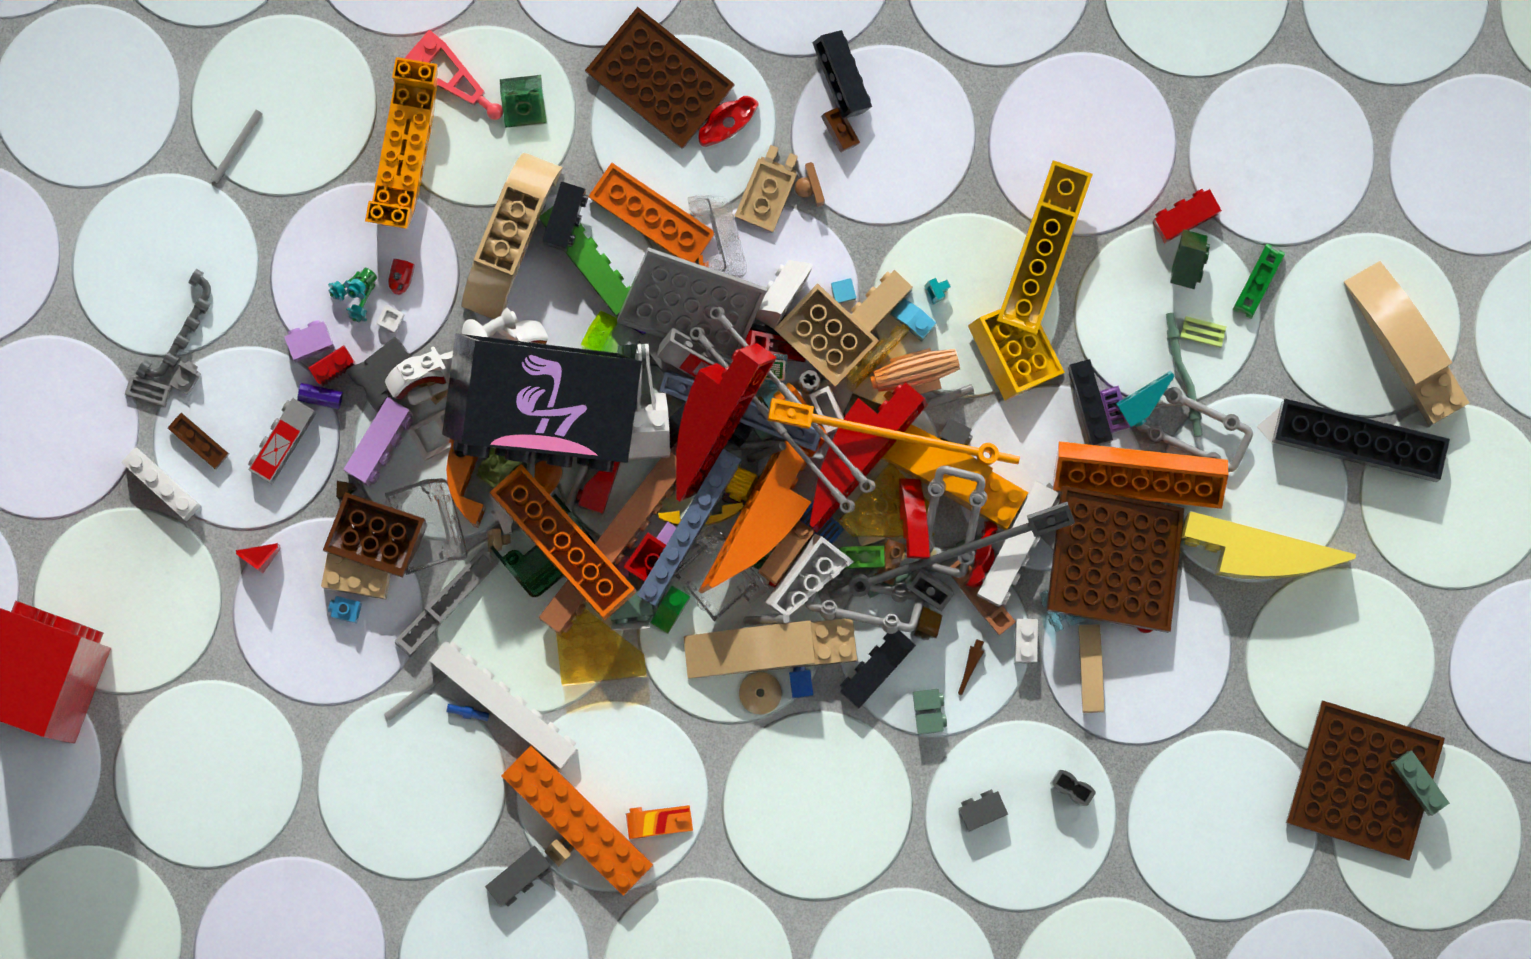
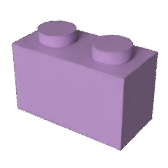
(309, 340)

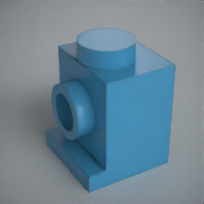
(352, 612)

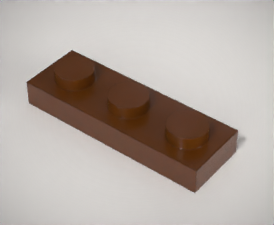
(198, 441)

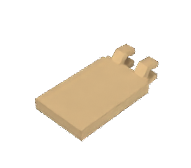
(767, 191)

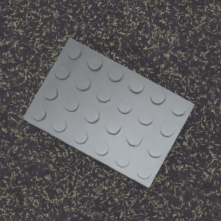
(680, 296)

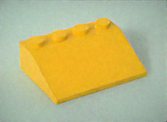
(1014, 356)

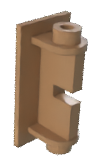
(893, 554)

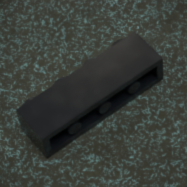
(842, 74)
(1090, 403)
(877, 668)

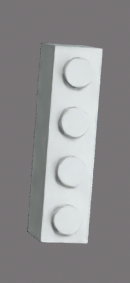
(161, 484)

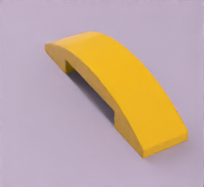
(727, 512)

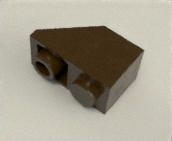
(928, 624)

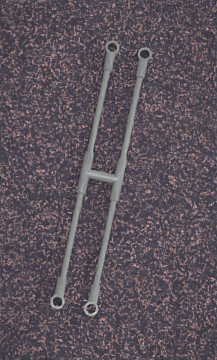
(778, 426)

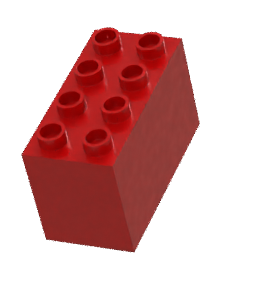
(47, 671)

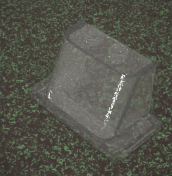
(725, 595)

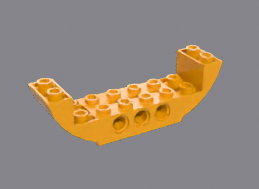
(404, 143)

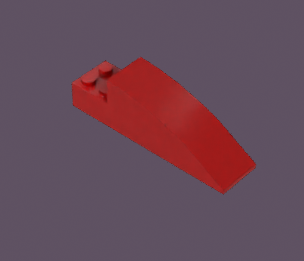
(713, 413)
(861, 448)

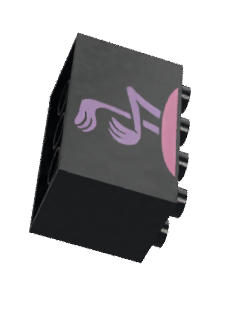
(541, 402)

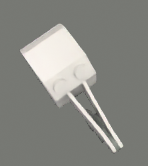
(651, 421)

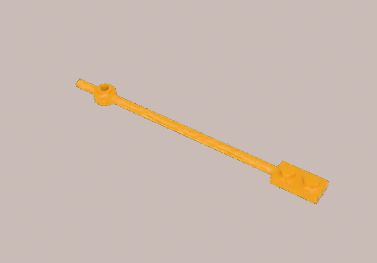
(802, 416)

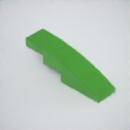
(864, 556)

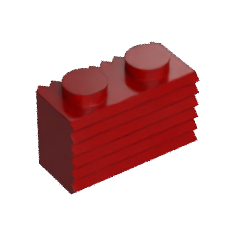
(332, 366)

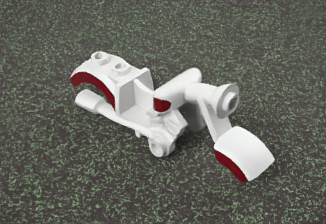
(437, 368)

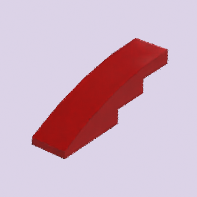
(914, 518)

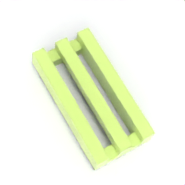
(1206, 324)

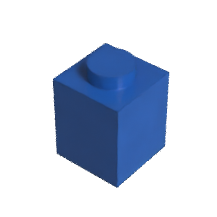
(801, 682)

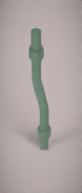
(1173, 335)

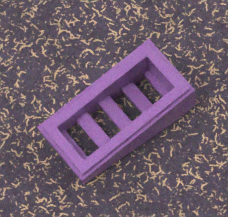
(1110, 391)

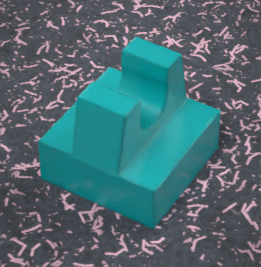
(936, 290)

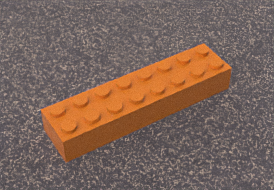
(1142, 474)
(563, 542)
(577, 820)

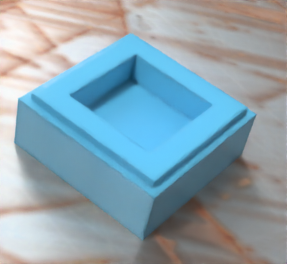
(843, 290)

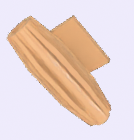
(918, 369)

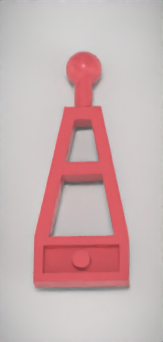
(427, 50)

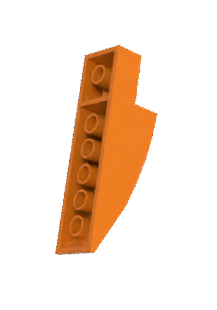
(763, 520)

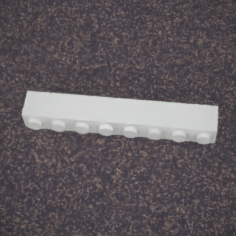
(503, 704)

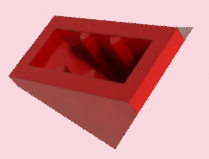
(260, 556)

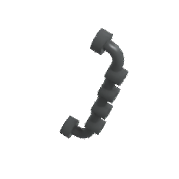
(181, 341)

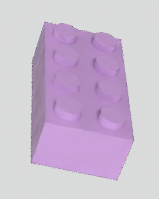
(378, 442)

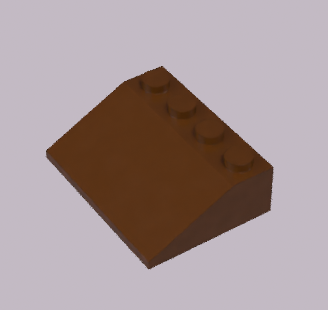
(375, 535)

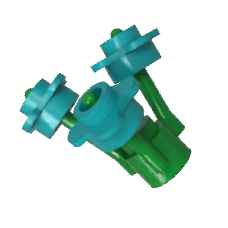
(355, 288)

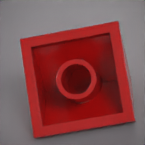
(645, 556)

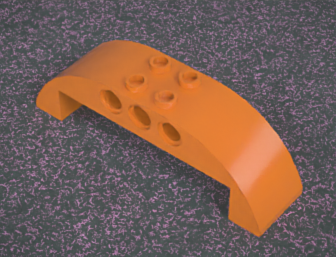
(458, 476)

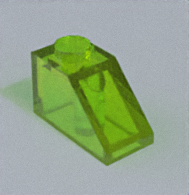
(599, 332)

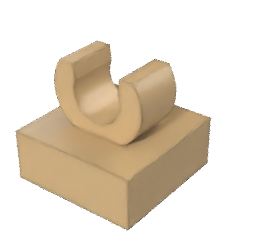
(496, 539)
(558, 852)

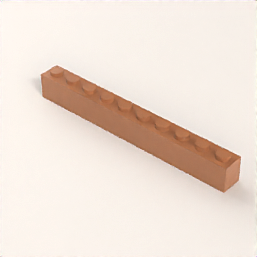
(617, 538)

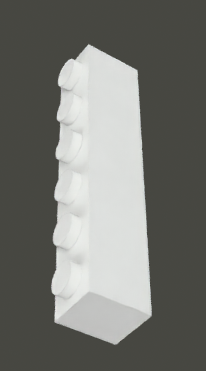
(1016, 549)

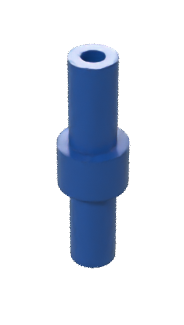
(468, 712)

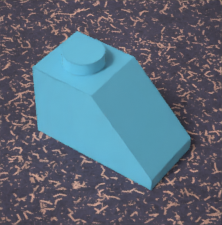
(915, 318)

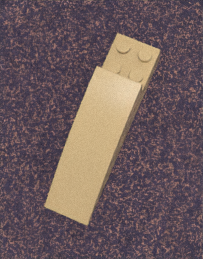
(1407, 343)
(770, 648)

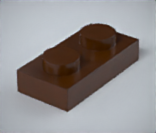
(840, 130)

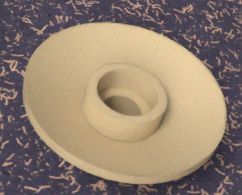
(762, 704)

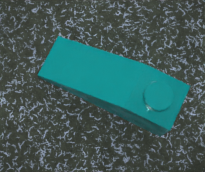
(1143, 401)

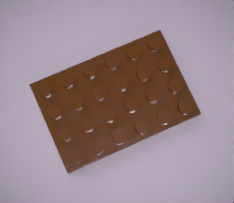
(659, 77)

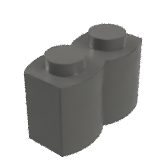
(1067, 784)

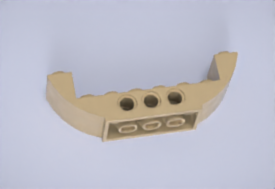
(508, 235)

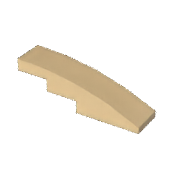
(1091, 668)

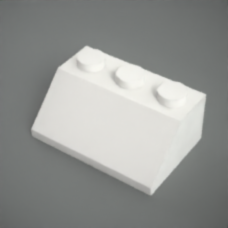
(783, 291)

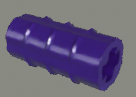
(320, 396)

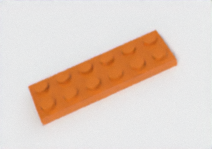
(651, 214)

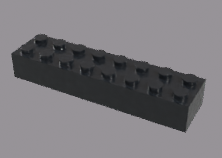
(1361, 440)

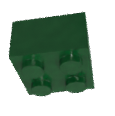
(1190, 259)

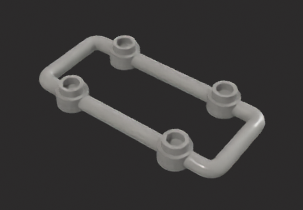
(1230, 422)
(977, 500)
(890, 623)

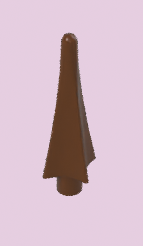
(974, 656)

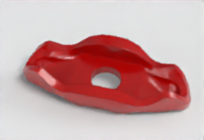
(714, 130)
(984, 557)

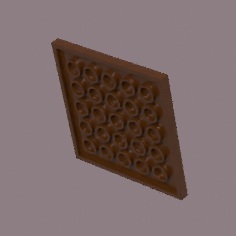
(1116, 560)
(1351, 786)

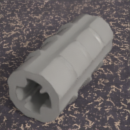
(812, 376)

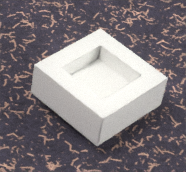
(390, 318)

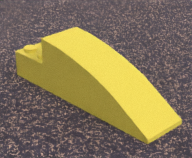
(1256, 552)

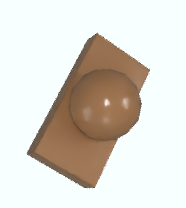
(807, 186)

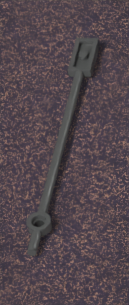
(1039, 523)

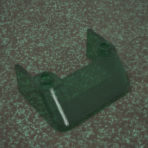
(534, 569)

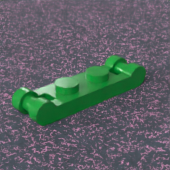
(1259, 281)

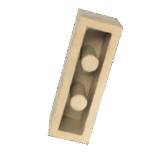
(881, 300)

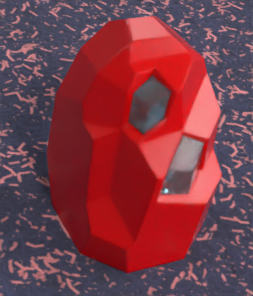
(400, 276)

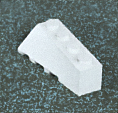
(808, 574)

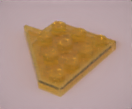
(874, 358)
(878, 511)
(596, 653)

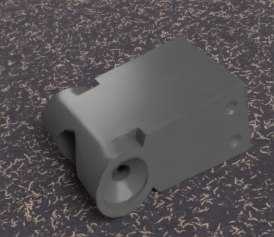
(375, 369)

